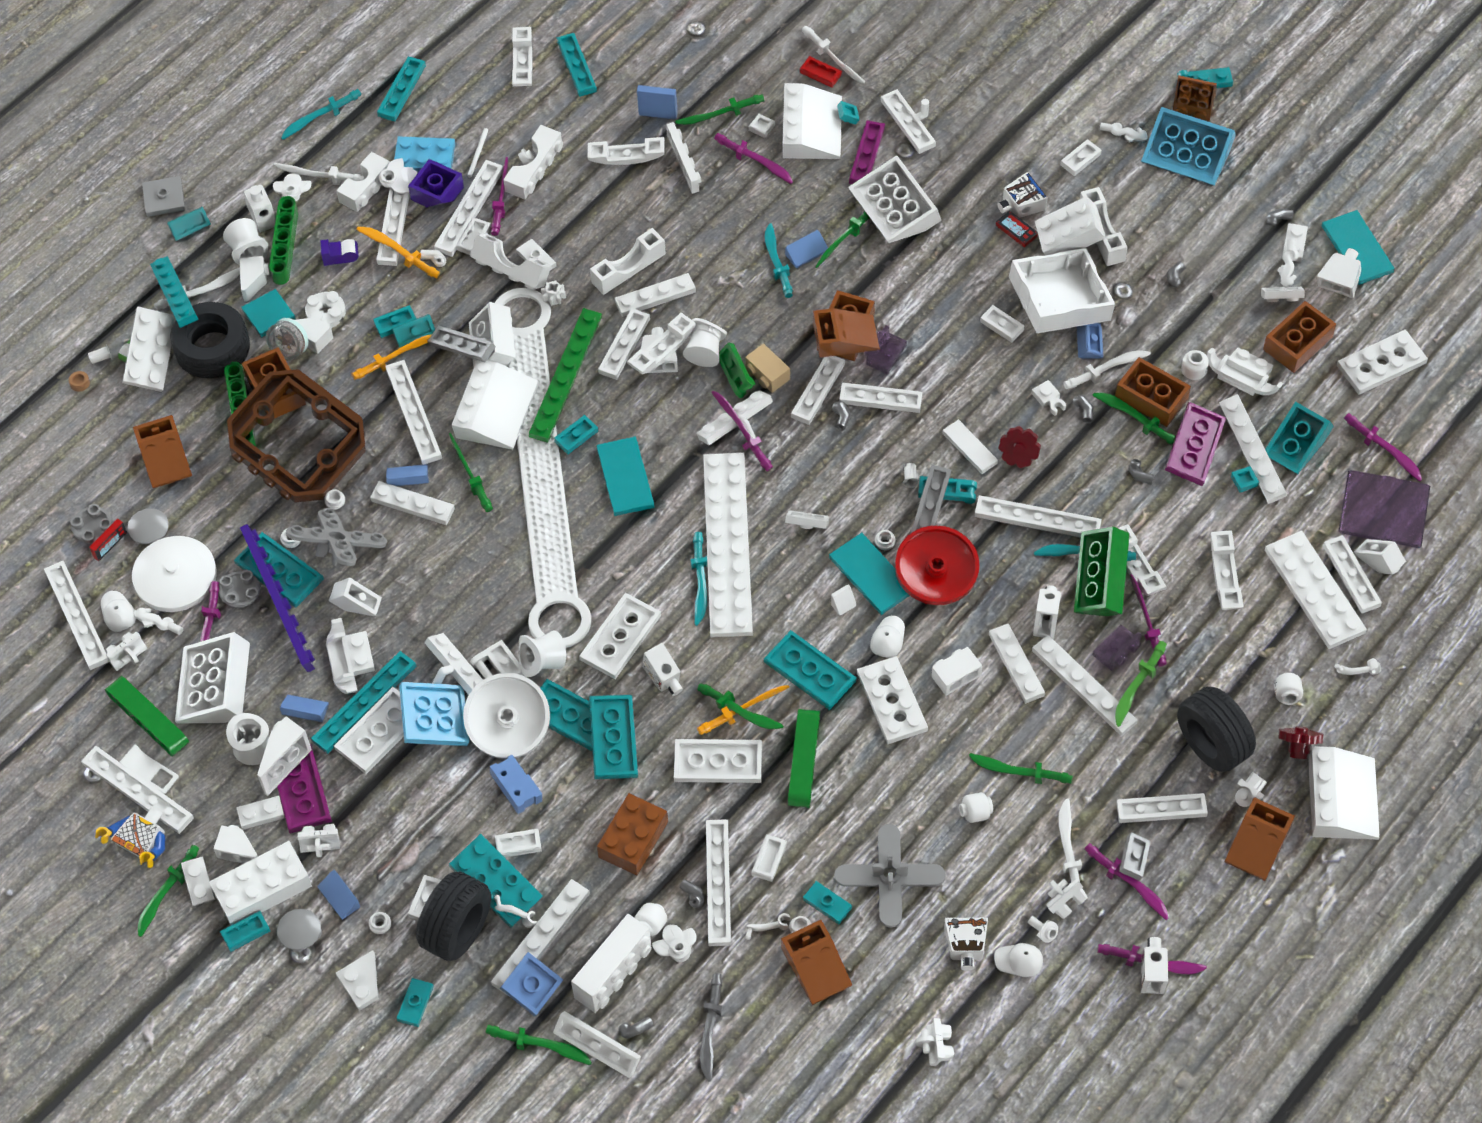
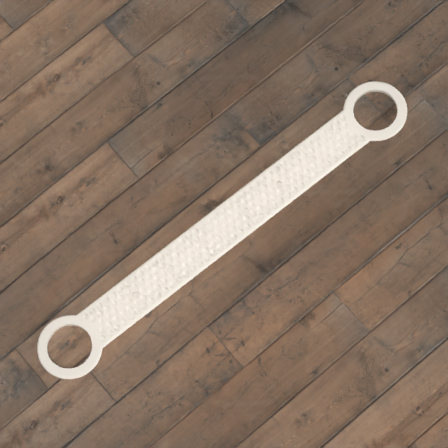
(544, 484)

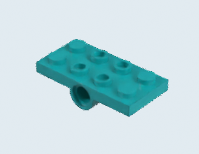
(490, 867)

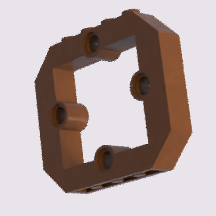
(264, 398)

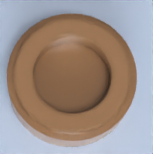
(79, 381)

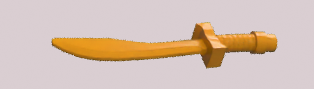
(410, 259)
(380, 361)
(727, 715)

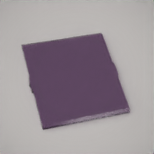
(1384, 508)

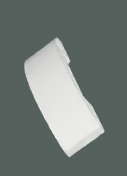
(522, 56)
(626, 154)
(664, 346)
(1225, 570)
(1147, 579)

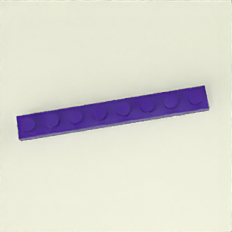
(282, 604)

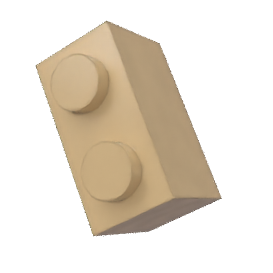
(767, 368)

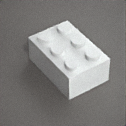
(1070, 227)

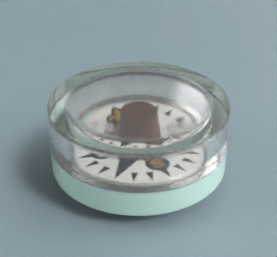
(289, 337)

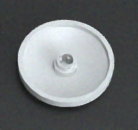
(174, 573)
(506, 715)

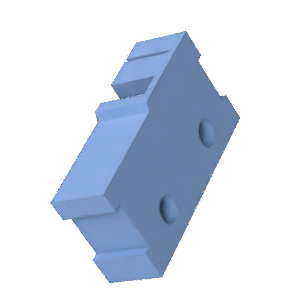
(515, 784)

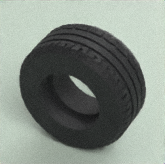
(210, 361)
(1216, 729)
(453, 916)

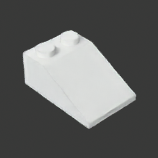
(284, 751)

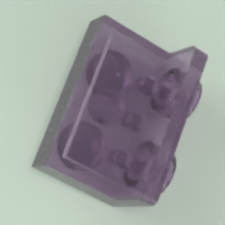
(889, 352)
(1117, 647)

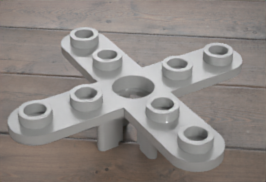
(334, 539)
(889, 888)

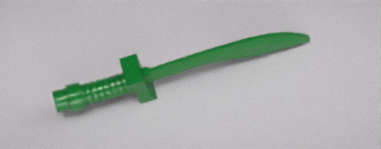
(735, 106)
(853, 229)
(1149, 425)
(475, 482)
(729, 701)
(1039, 773)
(175, 874)
(561, 1048)

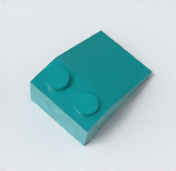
(1298, 438)

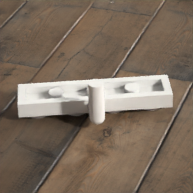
(909, 121)
(744, 410)
(453, 663)

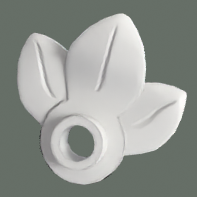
(400, 176)
(292, 186)
(673, 941)

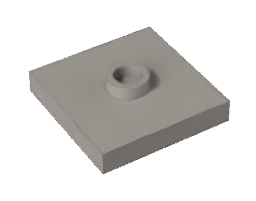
(163, 196)

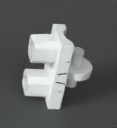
(126, 651)
(1251, 788)
(318, 840)
(1058, 903)
(932, 1042)

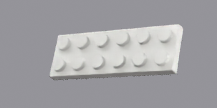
(1315, 590)

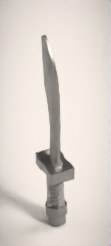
(712, 1008)

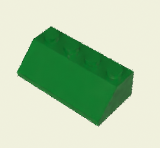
(1101, 572)

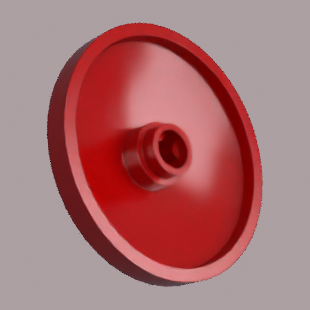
(937, 565)

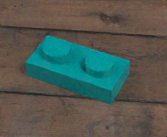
(386, 322)
(413, 330)
(576, 434)

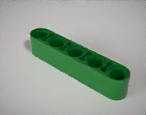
(283, 240)
(234, 384)
(146, 716)
(803, 758)

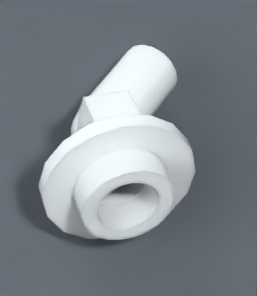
(1047, 931)

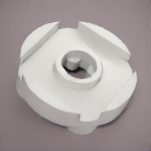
(322, 300)

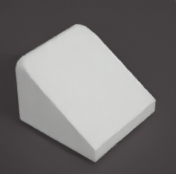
(843, 600)

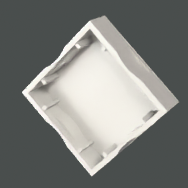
(1061, 290)

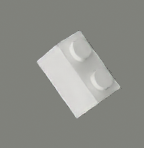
(956, 670)

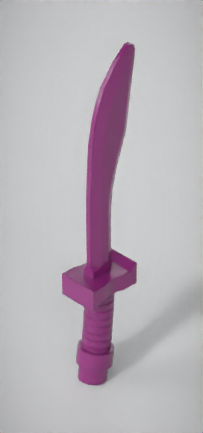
(742, 150)
(498, 206)
(1371, 435)
(752, 443)
(211, 611)
(1152, 634)
(1113, 868)
(1179, 967)

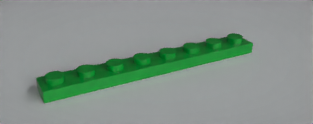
(565, 375)

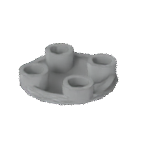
(90, 523)
(148, 526)
(239, 589)
(299, 929)

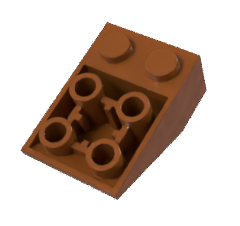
(1195, 97)
(844, 332)
(162, 451)
(1259, 838)
(815, 962)

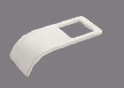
(146, 767)

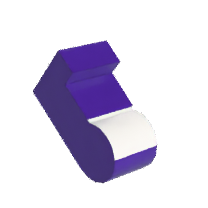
(339, 252)

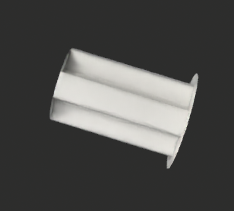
(99, 355)
(910, 475)

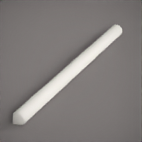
(477, 153)

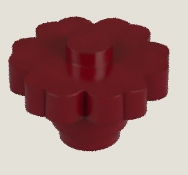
(1019, 447)
(1300, 740)

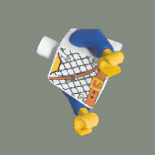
(137, 835)

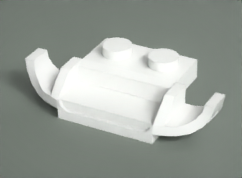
(1244, 372)
(348, 656)

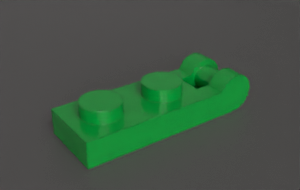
(735, 370)

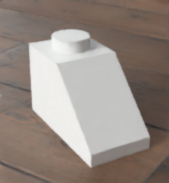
(253, 275)
(318, 333)
(1381, 555)
(354, 597)
(233, 845)

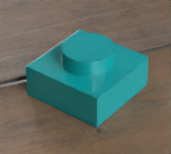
(848, 112)
(1245, 479)

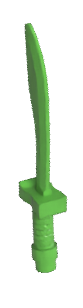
(1145, 670)

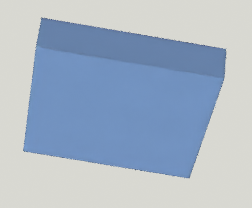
(657, 102)
(531, 984)

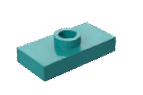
(188, 223)
(827, 902)
(245, 931)
(415, 1002)

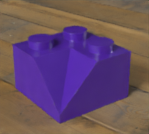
(435, 184)

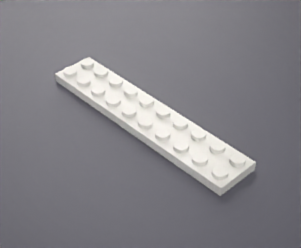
(727, 545)

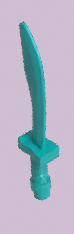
(334, 105)
(780, 272)
(1062, 549)
(699, 563)

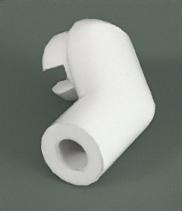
(435, 256)

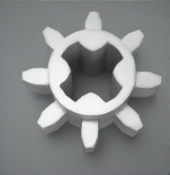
(553, 293)

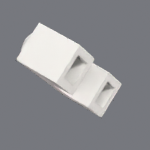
(357, 193)

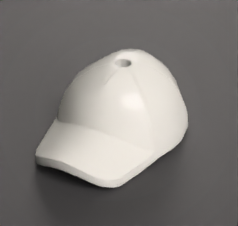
(119, 618)
(889, 645)
(1014, 961)

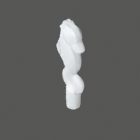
(1130, 134)
(1286, 270)
(149, 619)

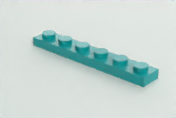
(174, 291)
(389, 676)

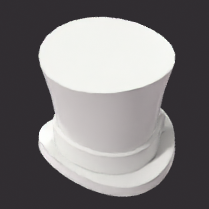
(244, 240)
(704, 343)
(541, 653)
(248, 737)

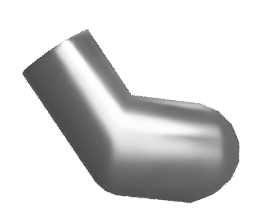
(1279, 214)
(1173, 274)
(1087, 406)
(844, 413)
(1138, 474)
(695, 893)
(630, 1031)

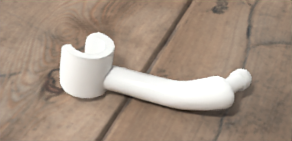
(1373, 668)
(527, 922)
(764, 927)

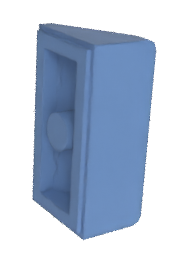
(806, 249)
(1090, 341)
(407, 475)
(304, 708)
(338, 895)

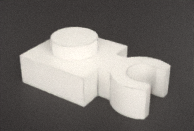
(1046, 395)

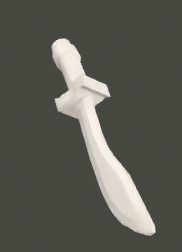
(823, 46)
(334, 174)
(219, 282)
(1095, 374)
(1065, 829)

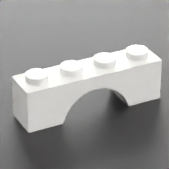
(522, 179)
(1113, 246)
(489, 251)
(645, 251)

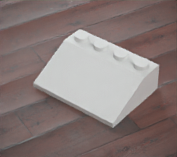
(811, 123)
(895, 201)
(494, 405)
(212, 680)
(1342, 794)

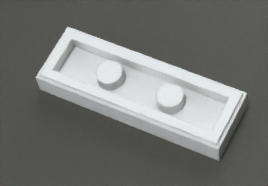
(970, 446)

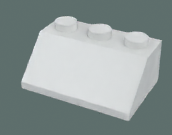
(495, 325)

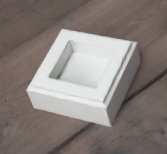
(761, 125)

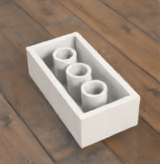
(260, 883)
(612, 963)

